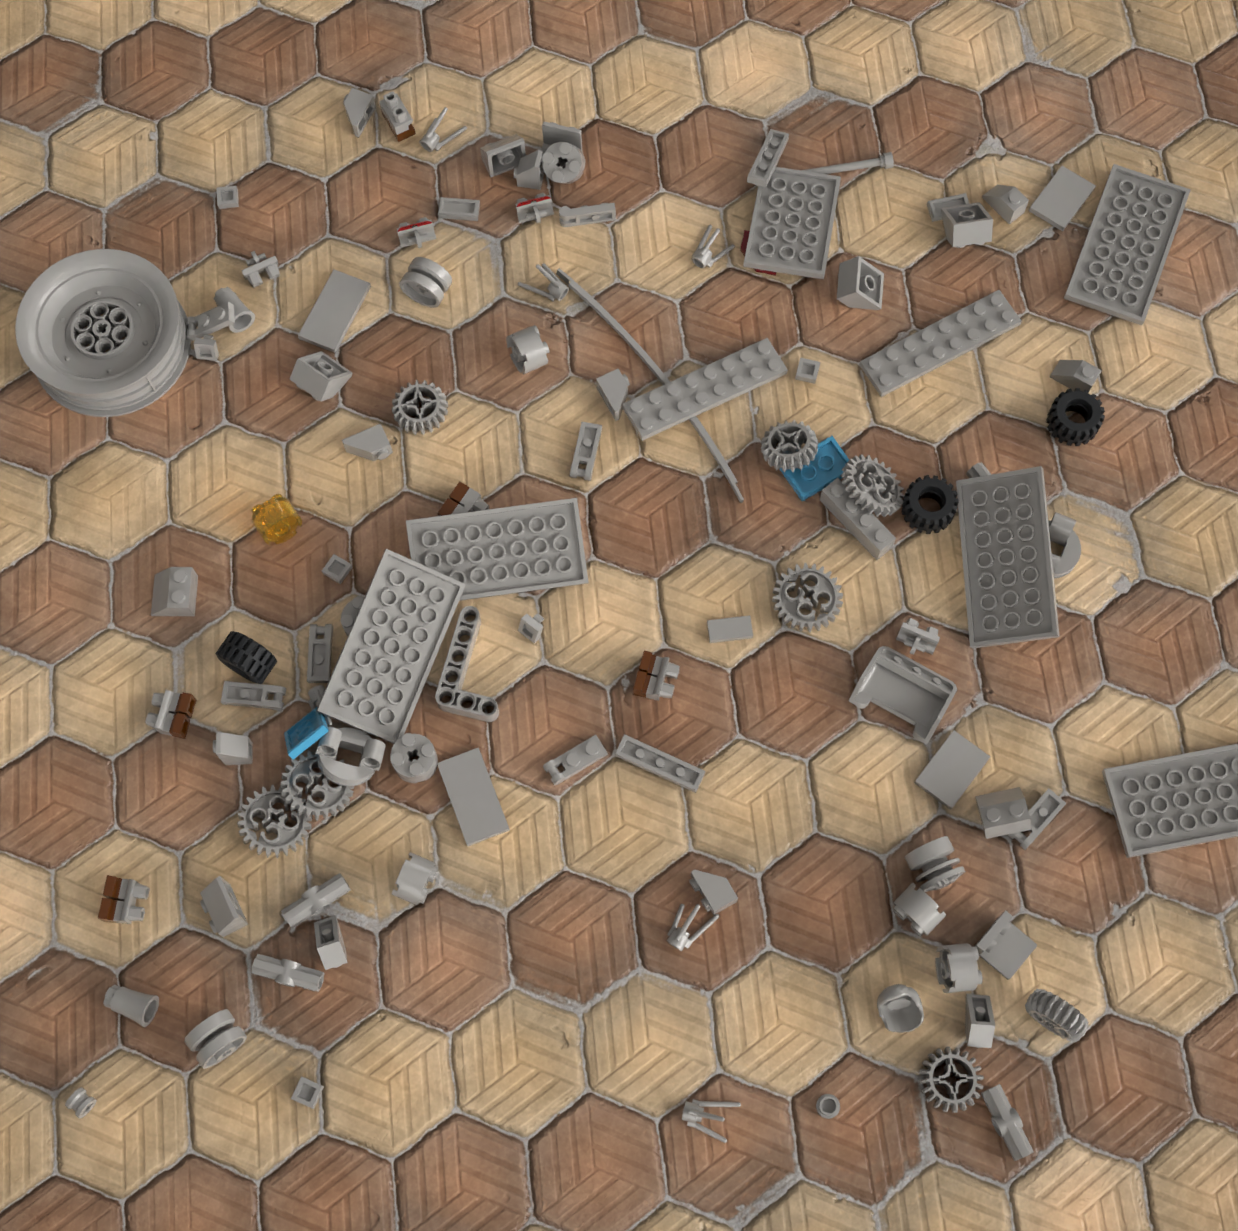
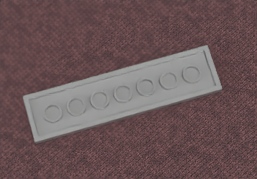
(940, 343)
(704, 389)

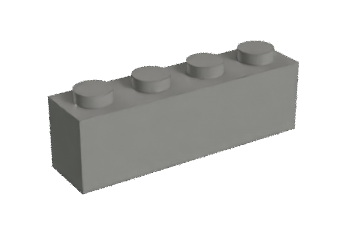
(858, 522)

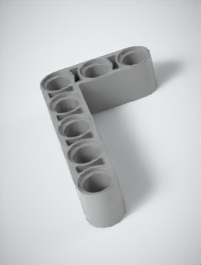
(459, 669)

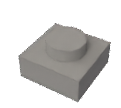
(227, 197)
(807, 370)
(337, 569)
(307, 1092)

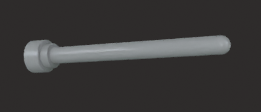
(884, 160)

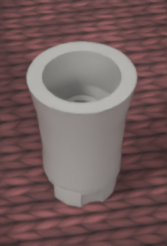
(243, 316)
(132, 1004)

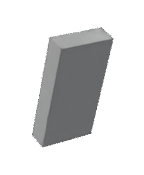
(934, 206)
(459, 209)
(730, 629)

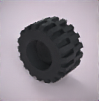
(1084, 405)
(933, 489)
(246, 657)

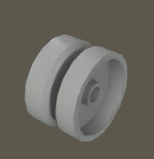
(425, 282)
(215, 1038)

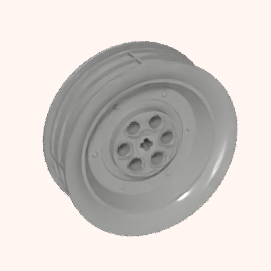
(73, 297)

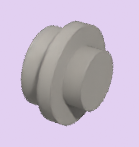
(828, 1106)

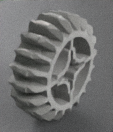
(405, 407)
(789, 452)
(1056, 1015)
(949, 1069)

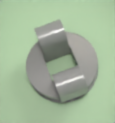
(1062, 533)
(354, 740)

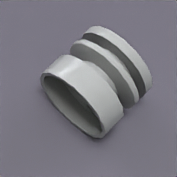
(934, 863)

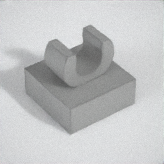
(206, 348)
(531, 627)

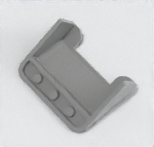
(905, 690)

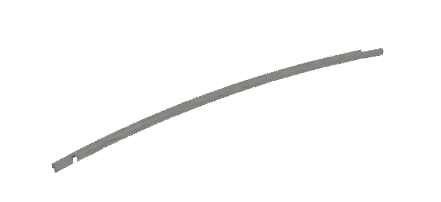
(656, 371)

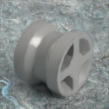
(80, 1102)

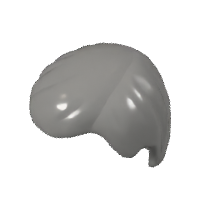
(900, 1008)

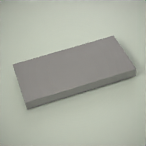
(334, 311)
(473, 797)

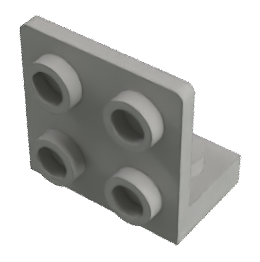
(556, 133)
(1005, 946)

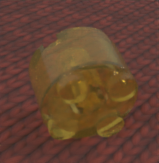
(276, 520)

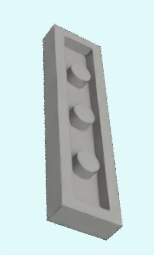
(768, 158)
(660, 763)

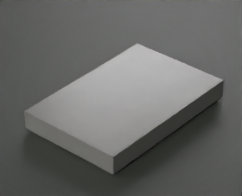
(1062, 198)
(952, 769)

